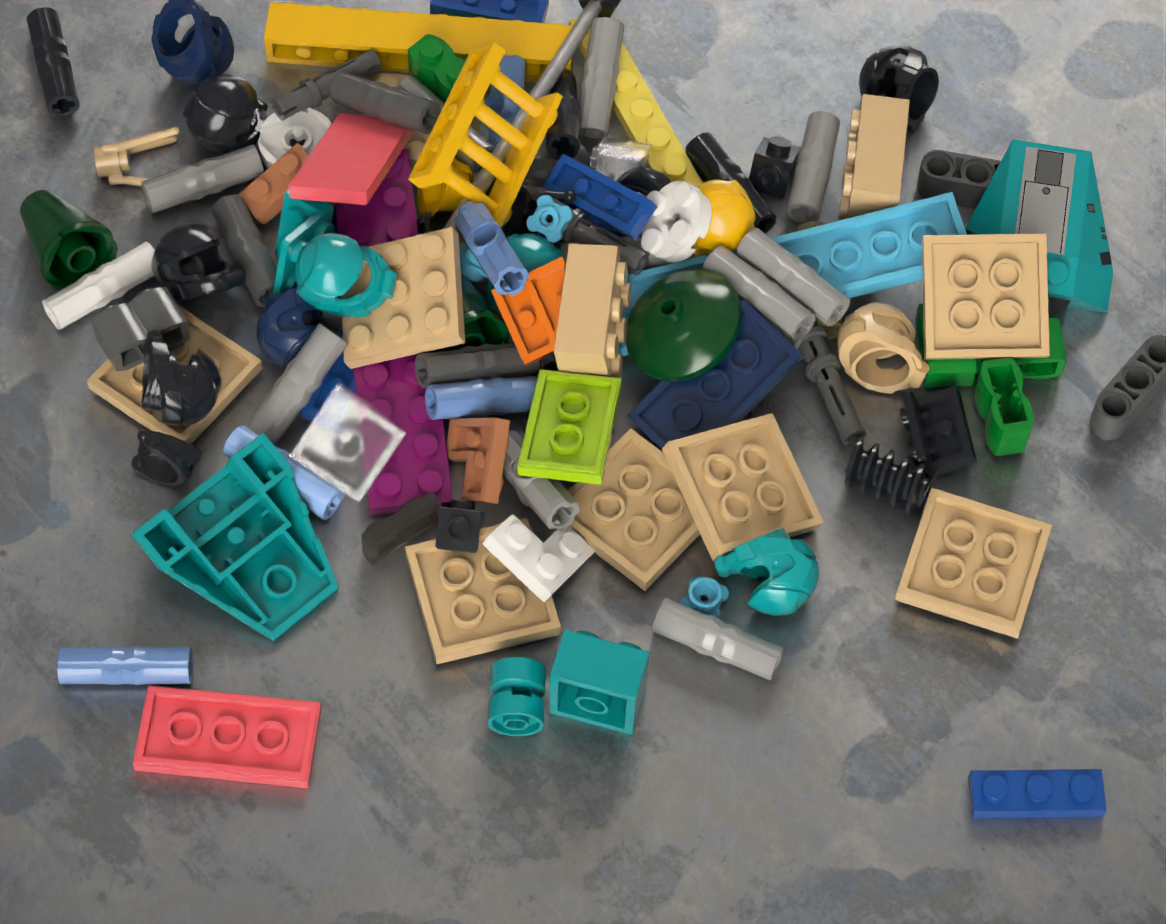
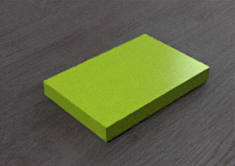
(570, 427)

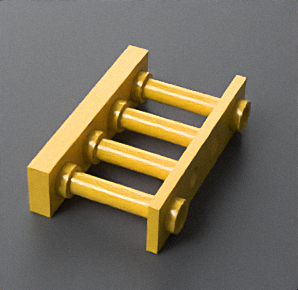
(452, 133)

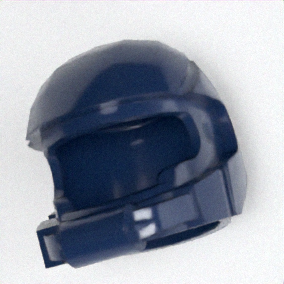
(203, 51)
(286, 326)

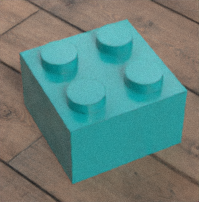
(598, 681)

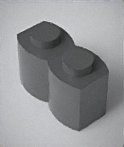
(124, 326)

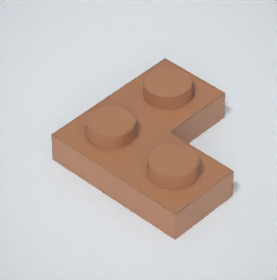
(267, 192)
(483, 447)

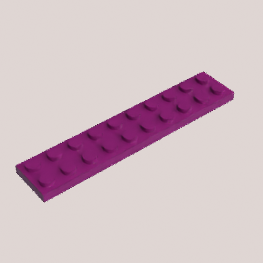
(391, 386)

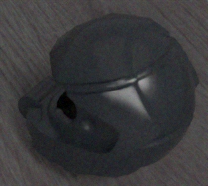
(903, 75)
(221, 113)
(190, 262)
(174, 391)

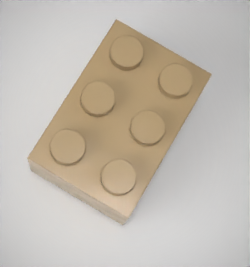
(874, 156)
(592, 311)

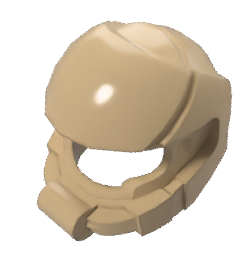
(875, 334)

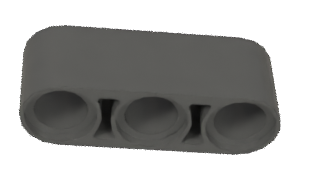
(955, 173)
(1124, 400)

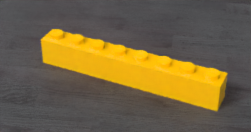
(338, 34)

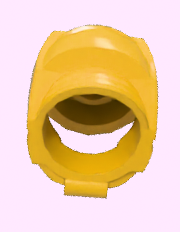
(731, 216)

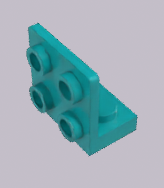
(298, 225)

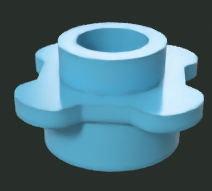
(560, 214)
(469, 265)
(707, 587)

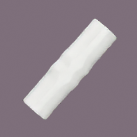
(100, 286)

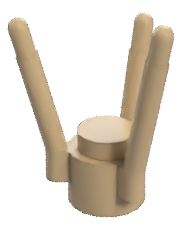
(114, 159)

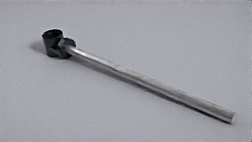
(592, 10)

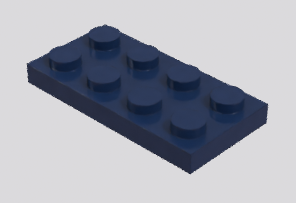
(725, 391)

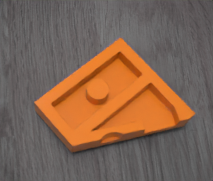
(535, 311)

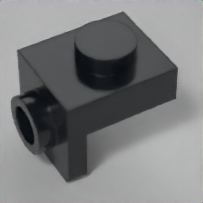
(773, 165)
(459, 527)

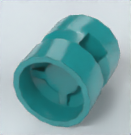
(517, 696)

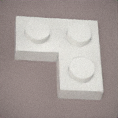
(538, 564)

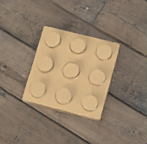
(985, 296)
(424, 304)
(234, 363)
(741, 484)
(637, 513)
(973, 563)
(475, 601)

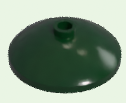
(693, 335)

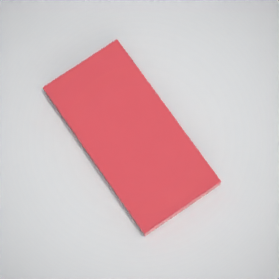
(350, 160)
(227, 736)

